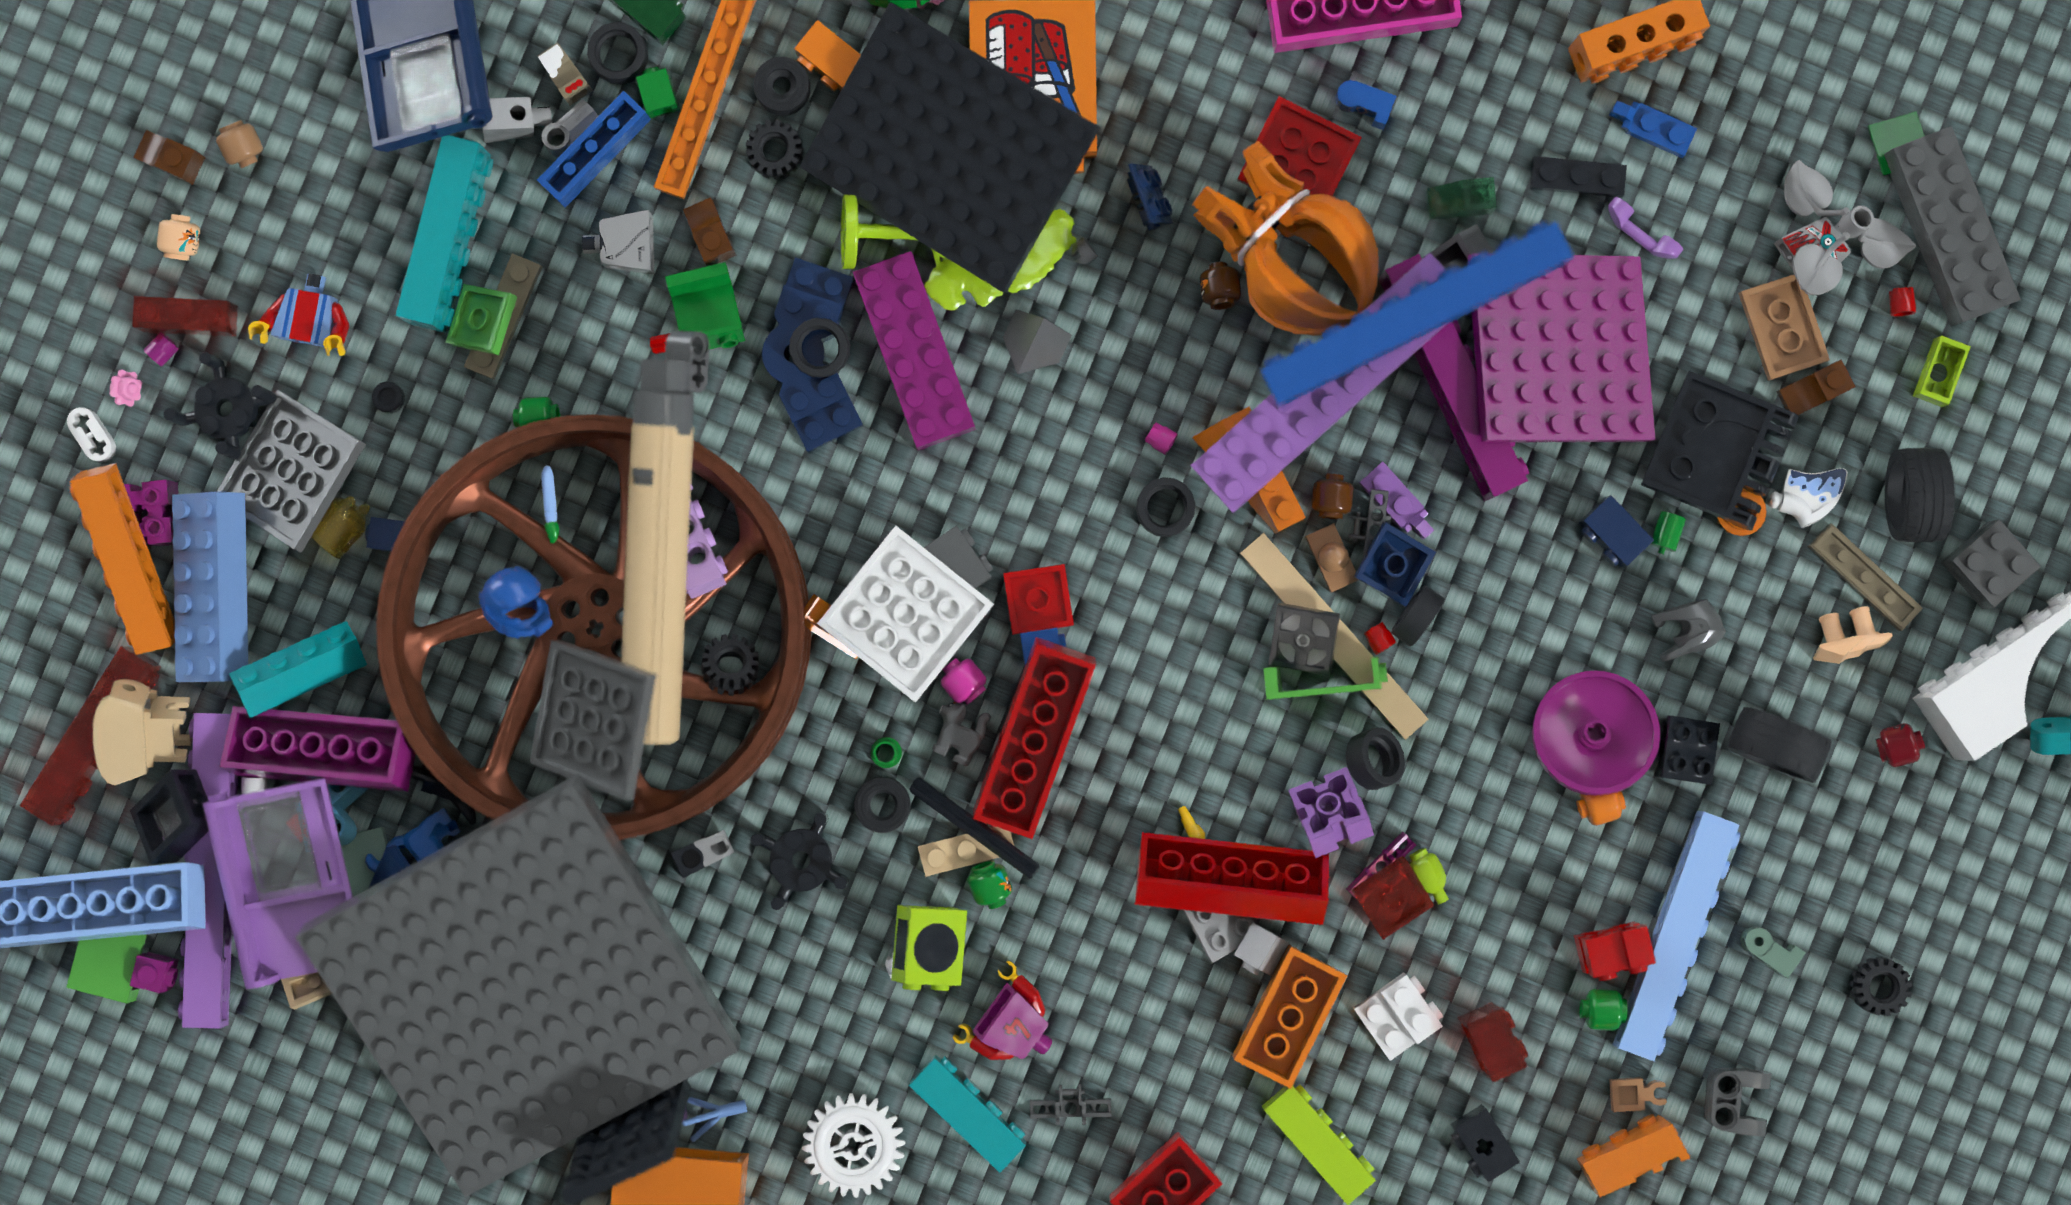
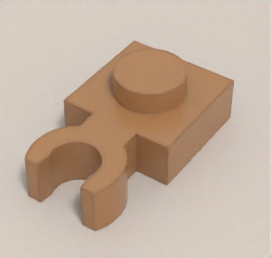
(1630, 1094)

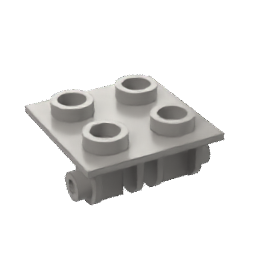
(1218, 932)

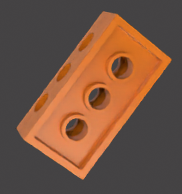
(1638, 38)

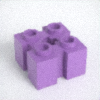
(1331, 812)

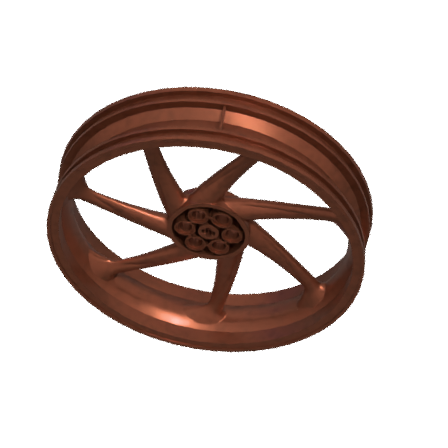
(465, 490)

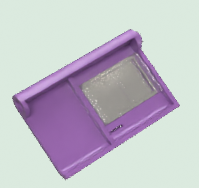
(276, 872)

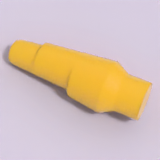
(1192, 828)

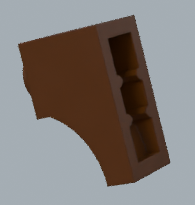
(169, 157)
(709, 232)
(1816, 388)

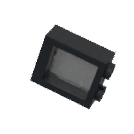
(169, 816)

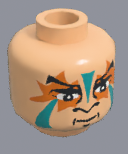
(178, 237)

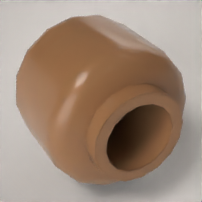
(239, 144)

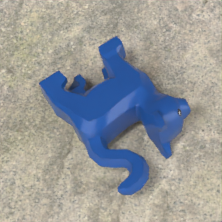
(423, 839)

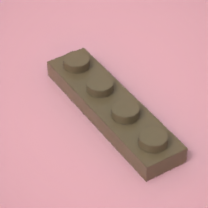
(518, 280)

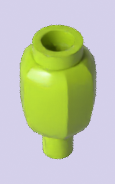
(1430, 873)

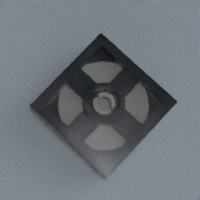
(1304, 639)

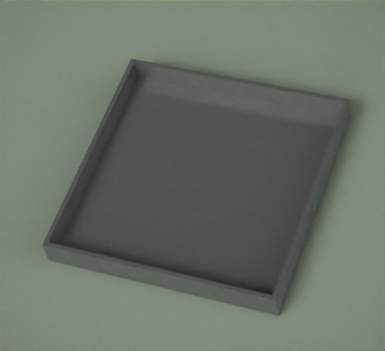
(520, 986)

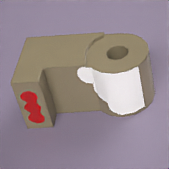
(564, 74)

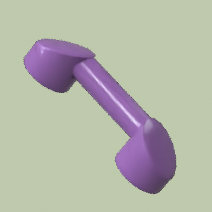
(1620, 213)

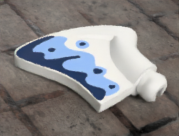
(1809, 494)

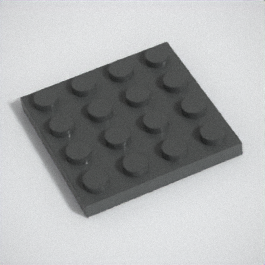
(291, 470)
(592, 719)

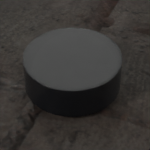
(388, 397)

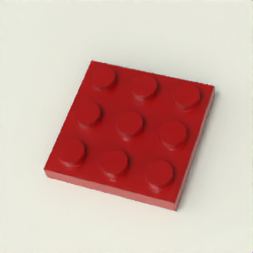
(1306, 147)

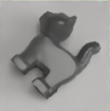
(958, 736)

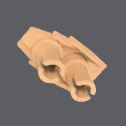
(1840, 648)

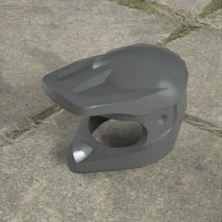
(1699, 628)

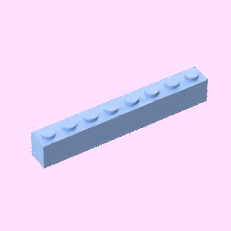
(1677, 933)

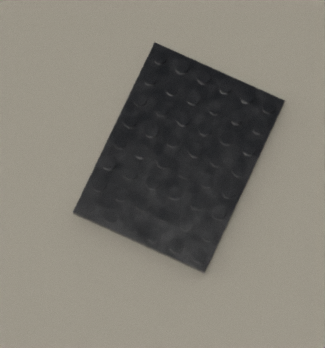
(949, 147)

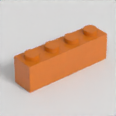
(1276, 500)

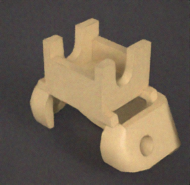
(134, 737)

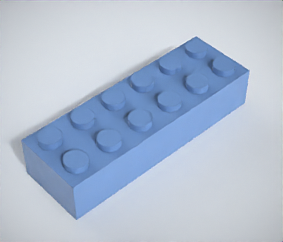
(209, 585)

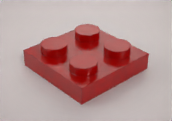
(1038, 599)

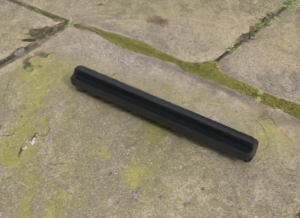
(974, 828)

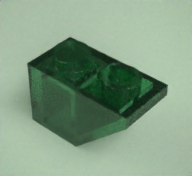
(1462, 199)

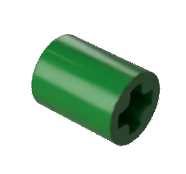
(1668, 531)

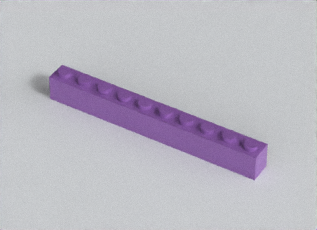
(208, 950)

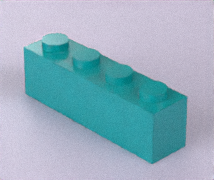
(298, 669)
(968, 1113)

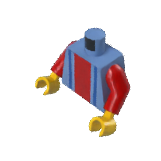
(305, 318)

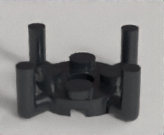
(208, 405)
(787, 873)

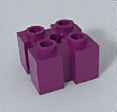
(157, 501)

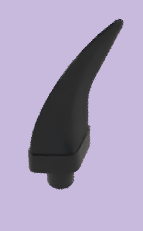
(433, 786)

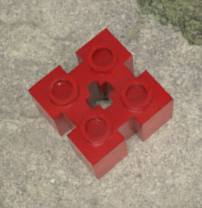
(1615, 949)

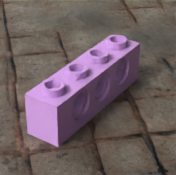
(709, 573)

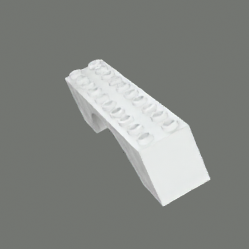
(1985, 696)

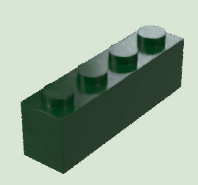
(655, 17)

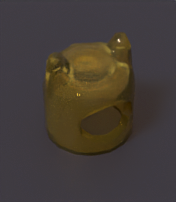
(341, 526)

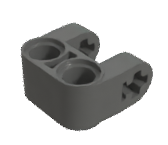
(1731, 1100)

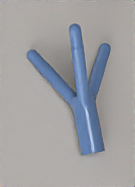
(715, 1115)

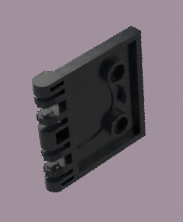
(1714, 446)
(627, 1145)

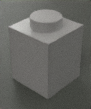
(1261, 950)

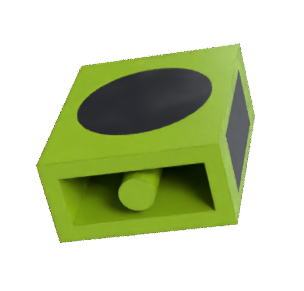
(929, 947)

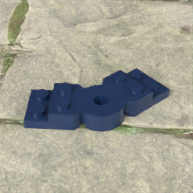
(814, 404)

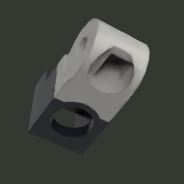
(702, 853)

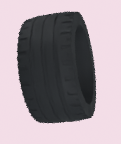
(1919, 494)
(1779, 744)

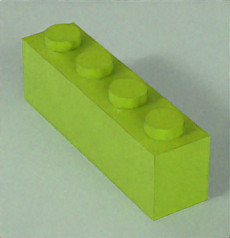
(1319, 1143)

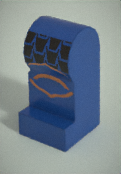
(1365, 100)

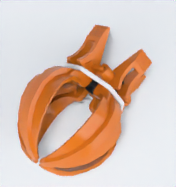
(1323, 221)

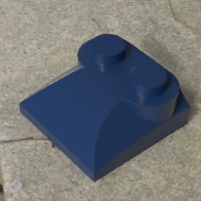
(1394, 564)

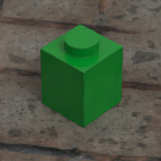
(657, 92)

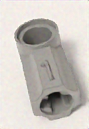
(570, 126)

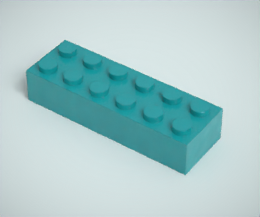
(444, 234)

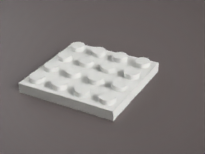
(905, 614)

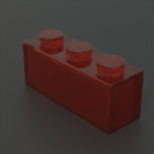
(185, 316)

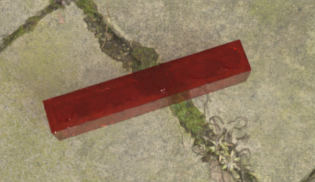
(74, 760)

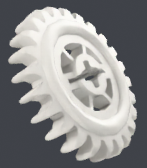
(824, 1155)

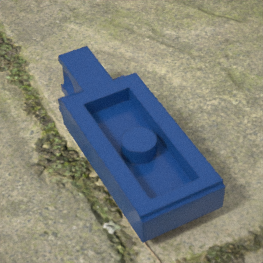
(1654, 127)

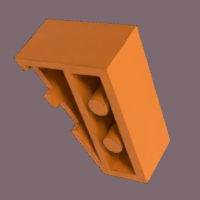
(1631, 1154)

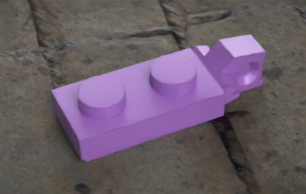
(1401, 504)

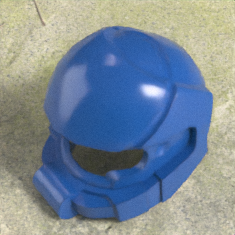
(513, 590)

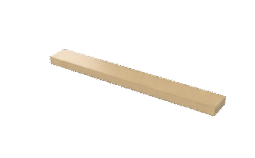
(1349, 651)

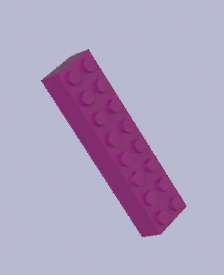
(1454, 385)

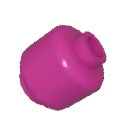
(963, 680)

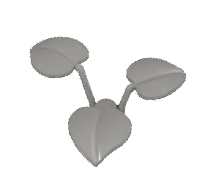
(1814, 268)

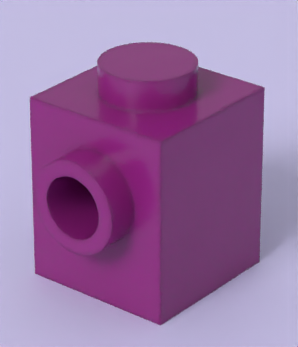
(154, 972)

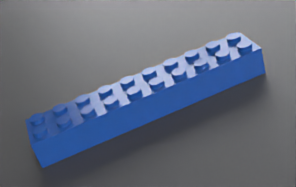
(1417, 314)

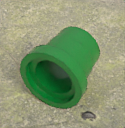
(897, 752)

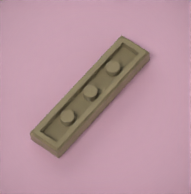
(1865, 577)

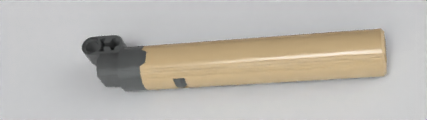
(660, 523)

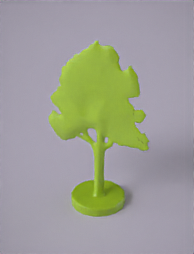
(949, 279)

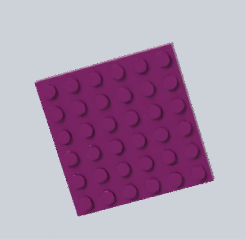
(1567, 357)

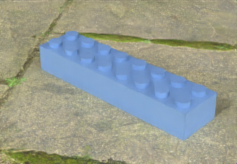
(102, 904)

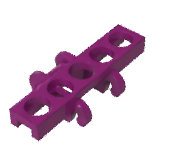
(1382, 857)

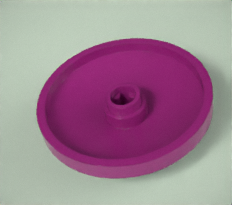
(1596, 733)

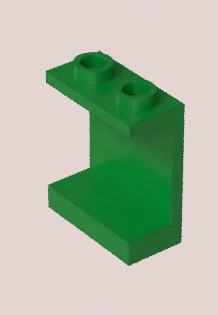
(707, 304)

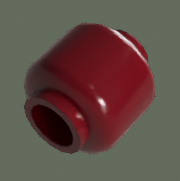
(1900, 745)

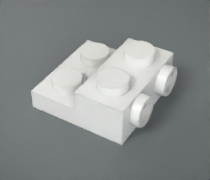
(1399, 1015)

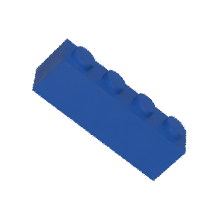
(594, 149)

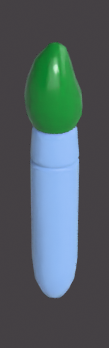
(549, 501)

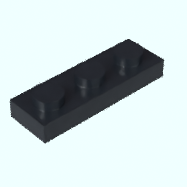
(1578, 176)

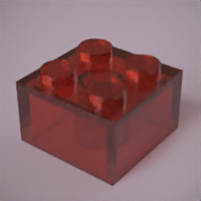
(1493, 1042)

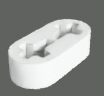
(97, 430)

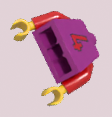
(1011, 1023)

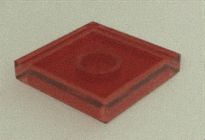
(1392, 897)

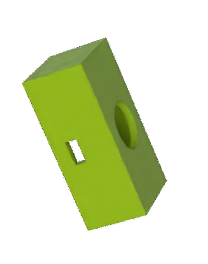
(1950, 355)

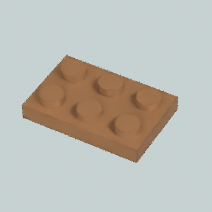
(1783, 327)

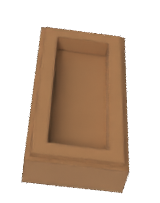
(1332, 557)

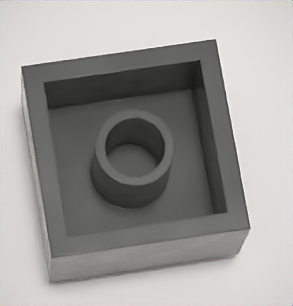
(1991, 564)

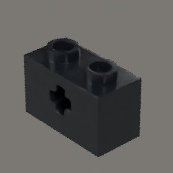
(1497, 1157)

